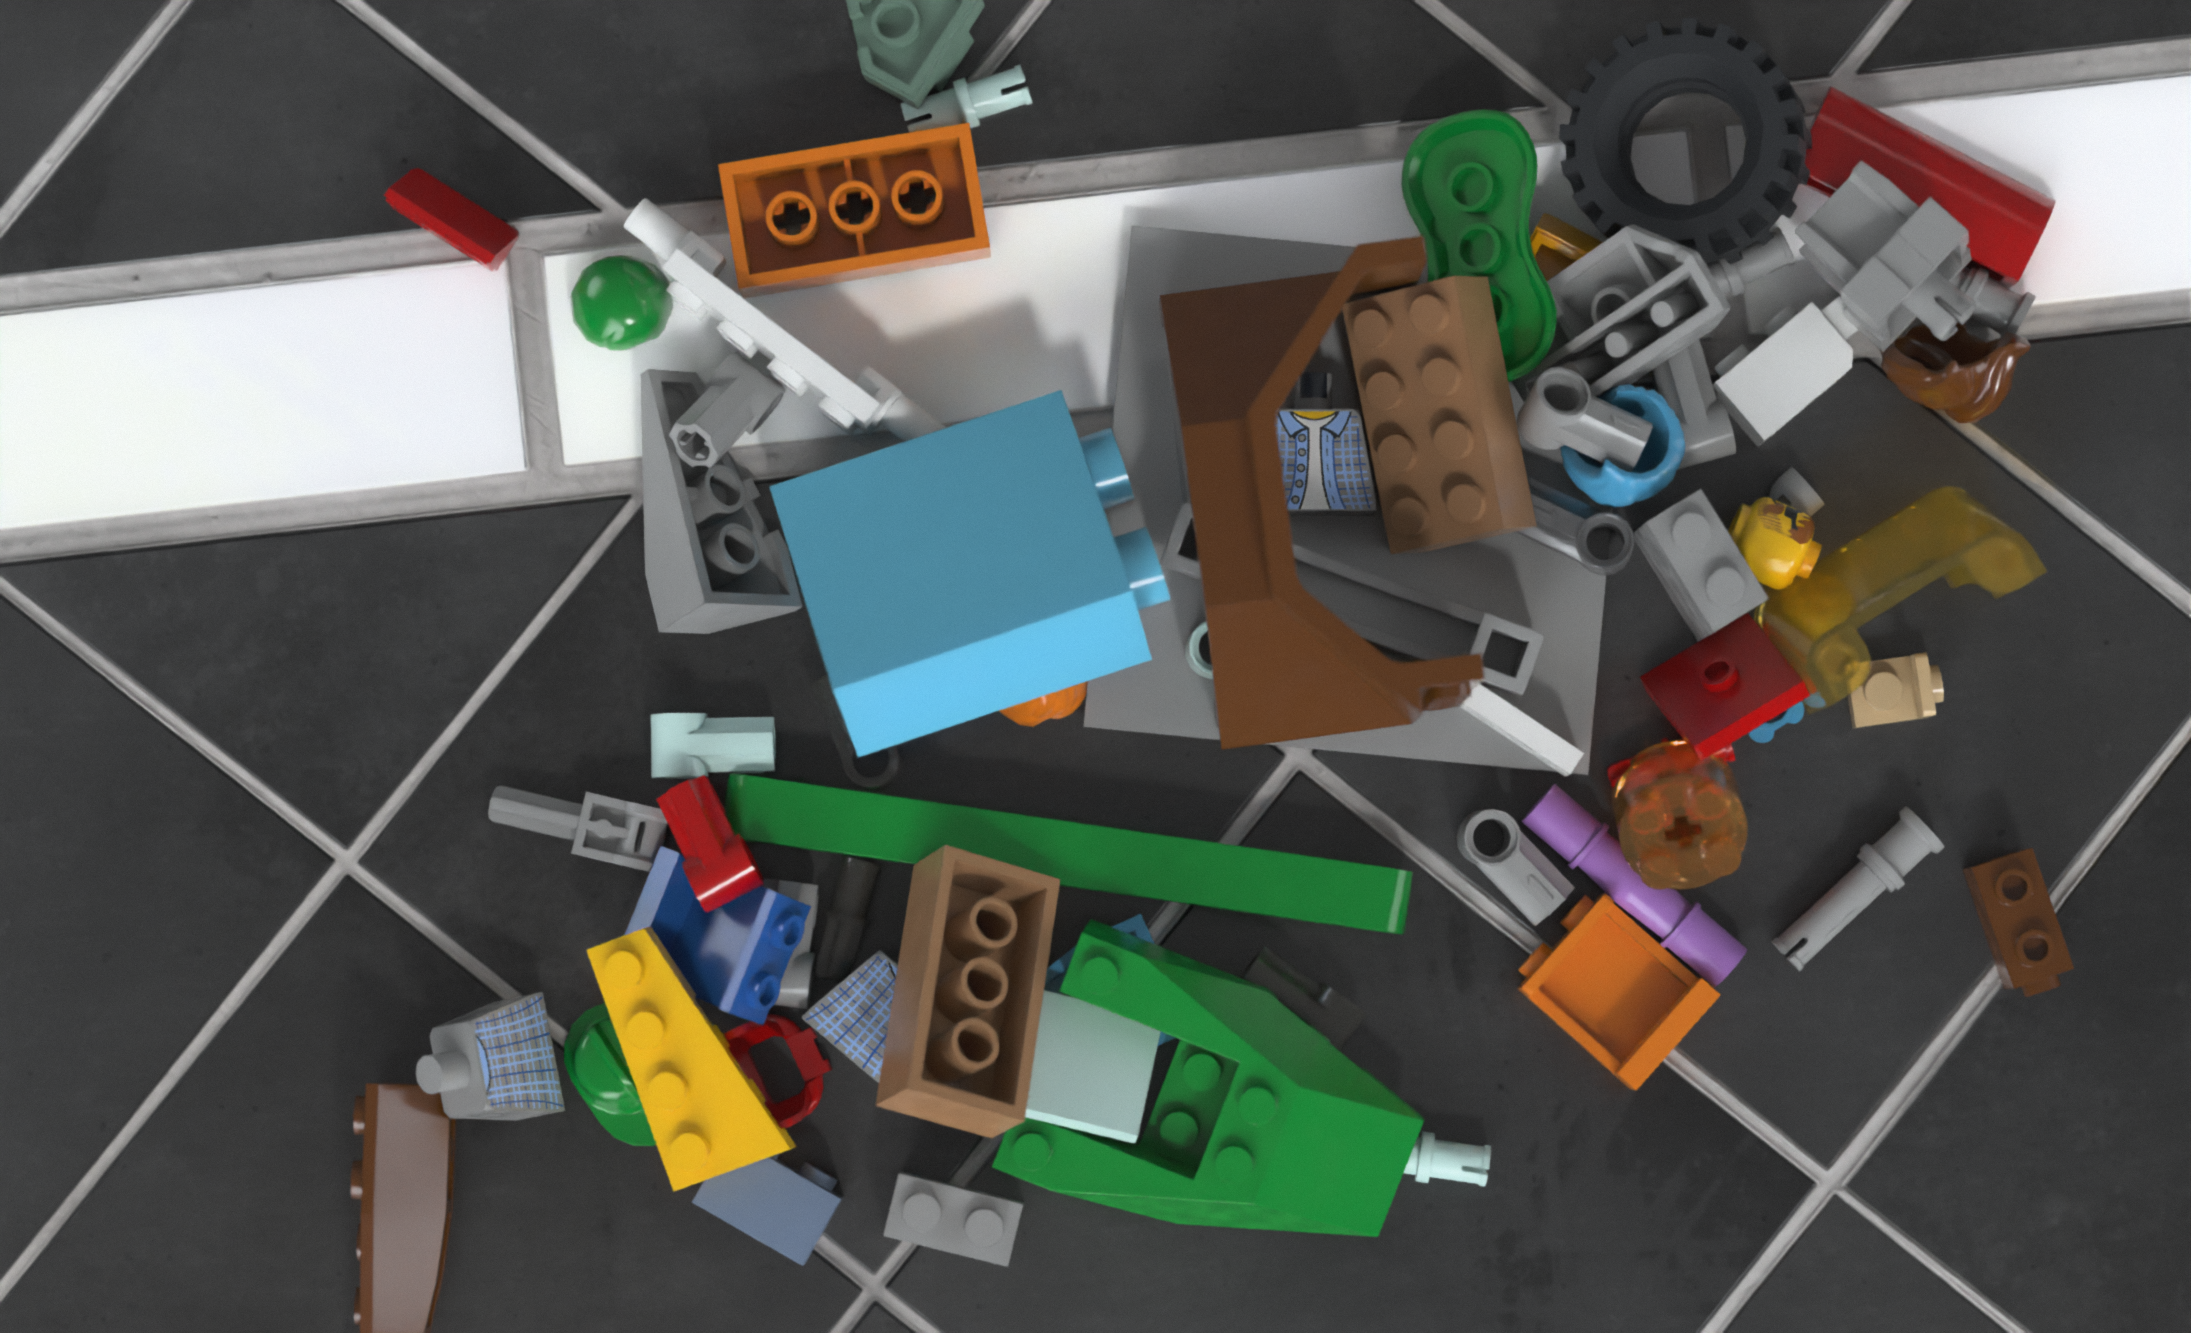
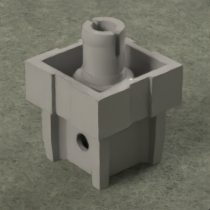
(1889, 258)

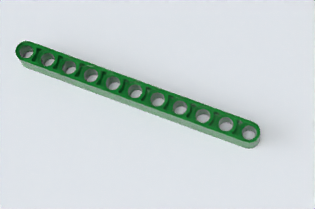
(1073, 852)

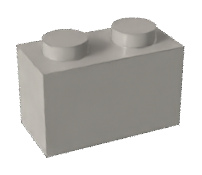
(953, 1218)

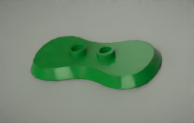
(1471, 200)

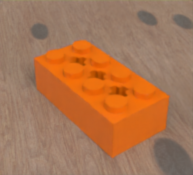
(823, 182)

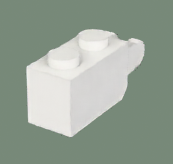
(1787, 370)

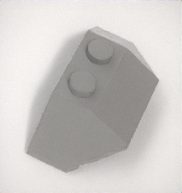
(1628, 310)

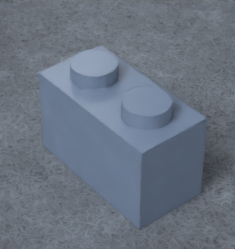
(774, 1204)

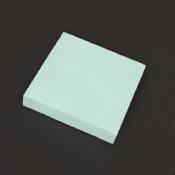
(1090, 1068)

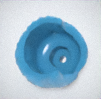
(1656, 465)

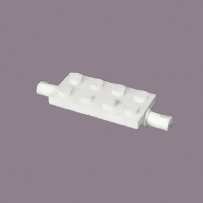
(694, 286)

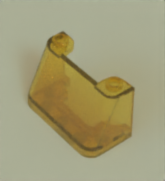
(1932, 537)

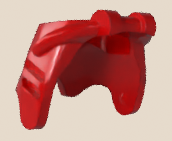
(805, 1052)

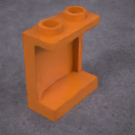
(1615, 990)

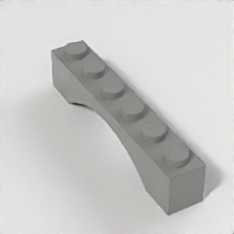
(1392, 612)

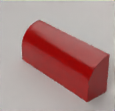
(1998, 211)

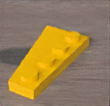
(688, 1081)

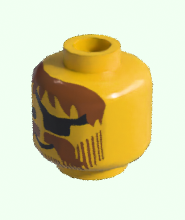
(1775, 541)

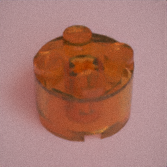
(1679, 817)

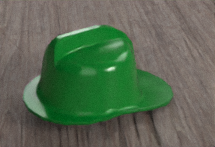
(604, 1079)

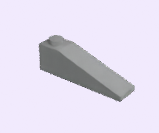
(703, 536)

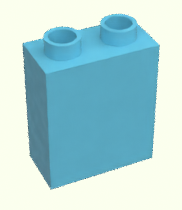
(969, 570)

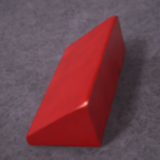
(452, 218)

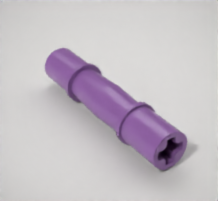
(1665, 912)

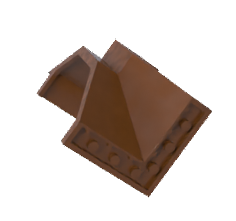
(1275, 651)

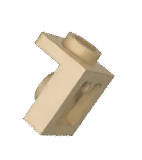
(1897, 691)

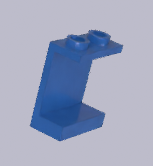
(726, 955)

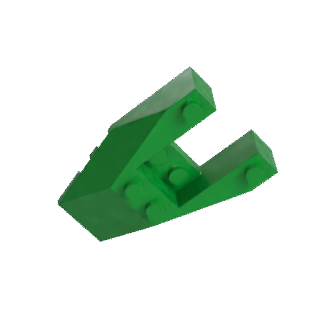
(1252, 1118)

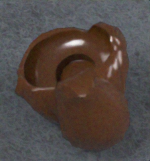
(1954, 375)

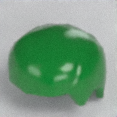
(621, 302)

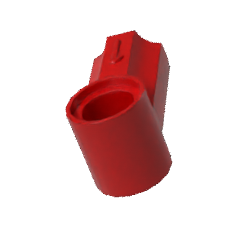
(715, 857)

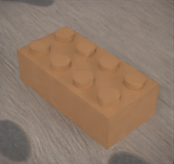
(1439, 414)
(968, 992)

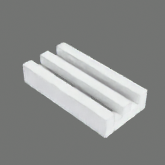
(1522, 730)

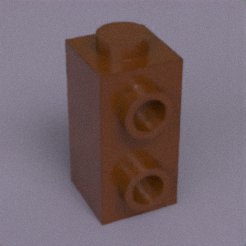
(2019, 922)

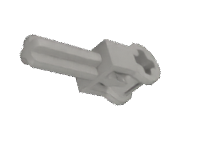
(600, 827)

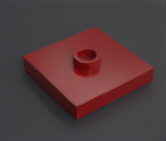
(1724, 686)

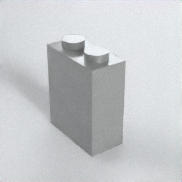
(1699, 565)

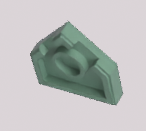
(912, 43)

